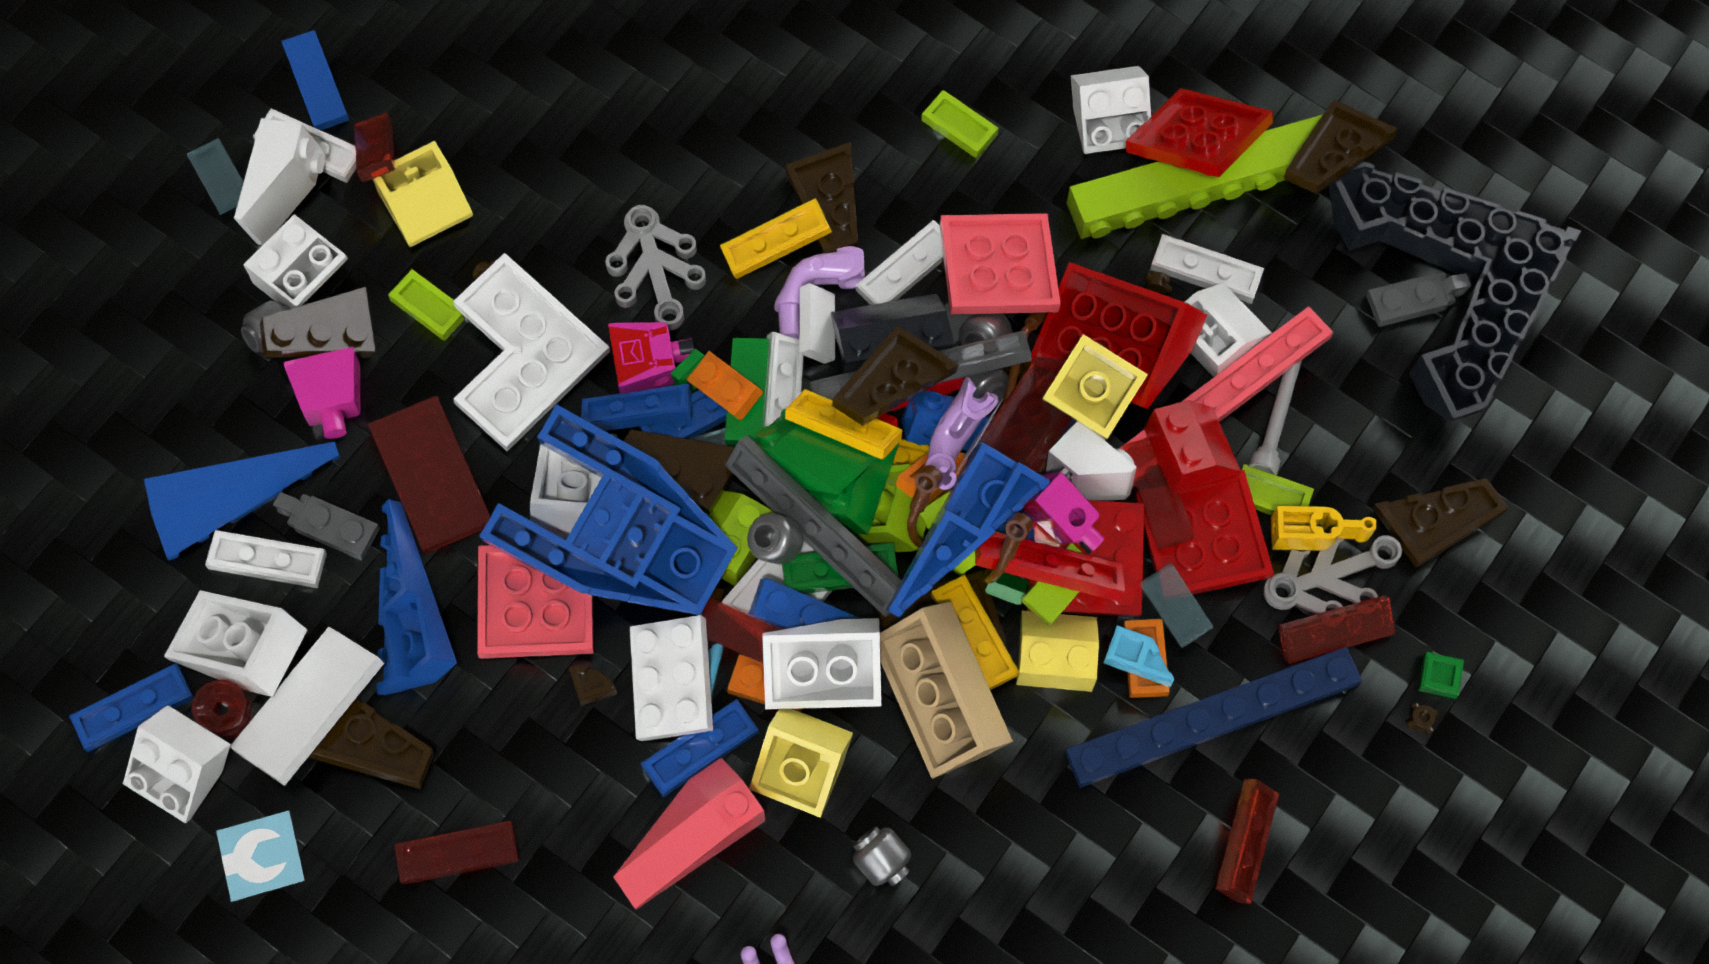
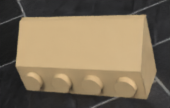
(941, 689)

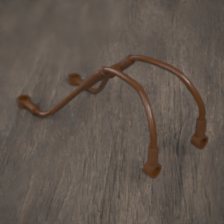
(925, 488)

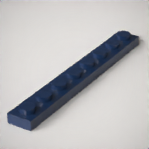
(1213, 717)

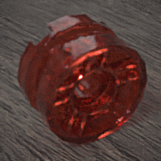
(206, 708)

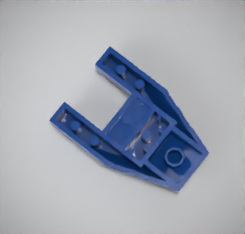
(635, 536)

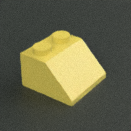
(1095, 386)
(1058, 653)
(800, 761)

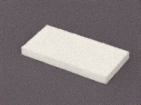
(306, 705)

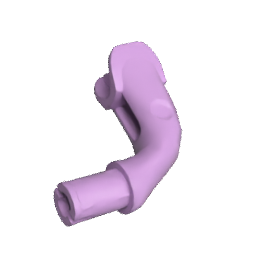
(840, 267)
(956, 428)

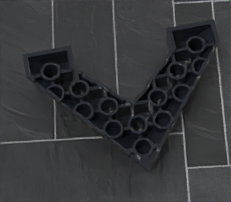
(1503, 252)

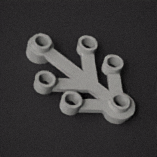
(654, 261)
(1327, 576)

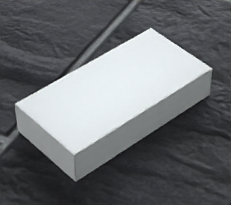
(816, 324)

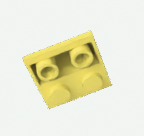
(423, 194)

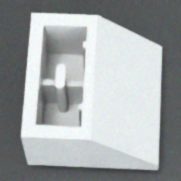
(1110, 107)
(294, 263)
(1228, 329)
(1092, 464)
(175, 762)

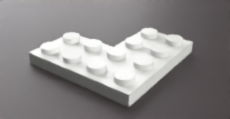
(541, 355)

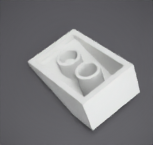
(277, 177)
(559, 492)
(237, 641)
(823, 665)

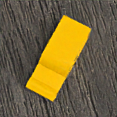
(1299, 530)

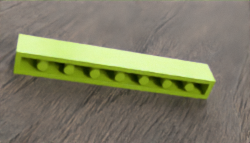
(1163, 190)

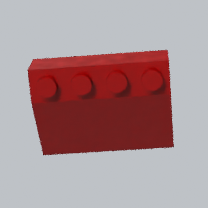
(1127, 320)

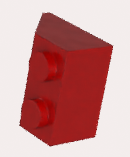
(1190, 445)

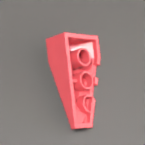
(697, 825)

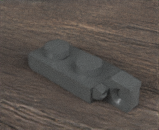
(1416, 297)
(328, 524)

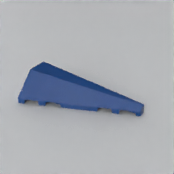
(203, 499)
(979, 503)
(414, 636)

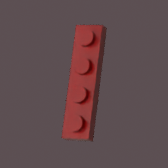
(1056, 567)

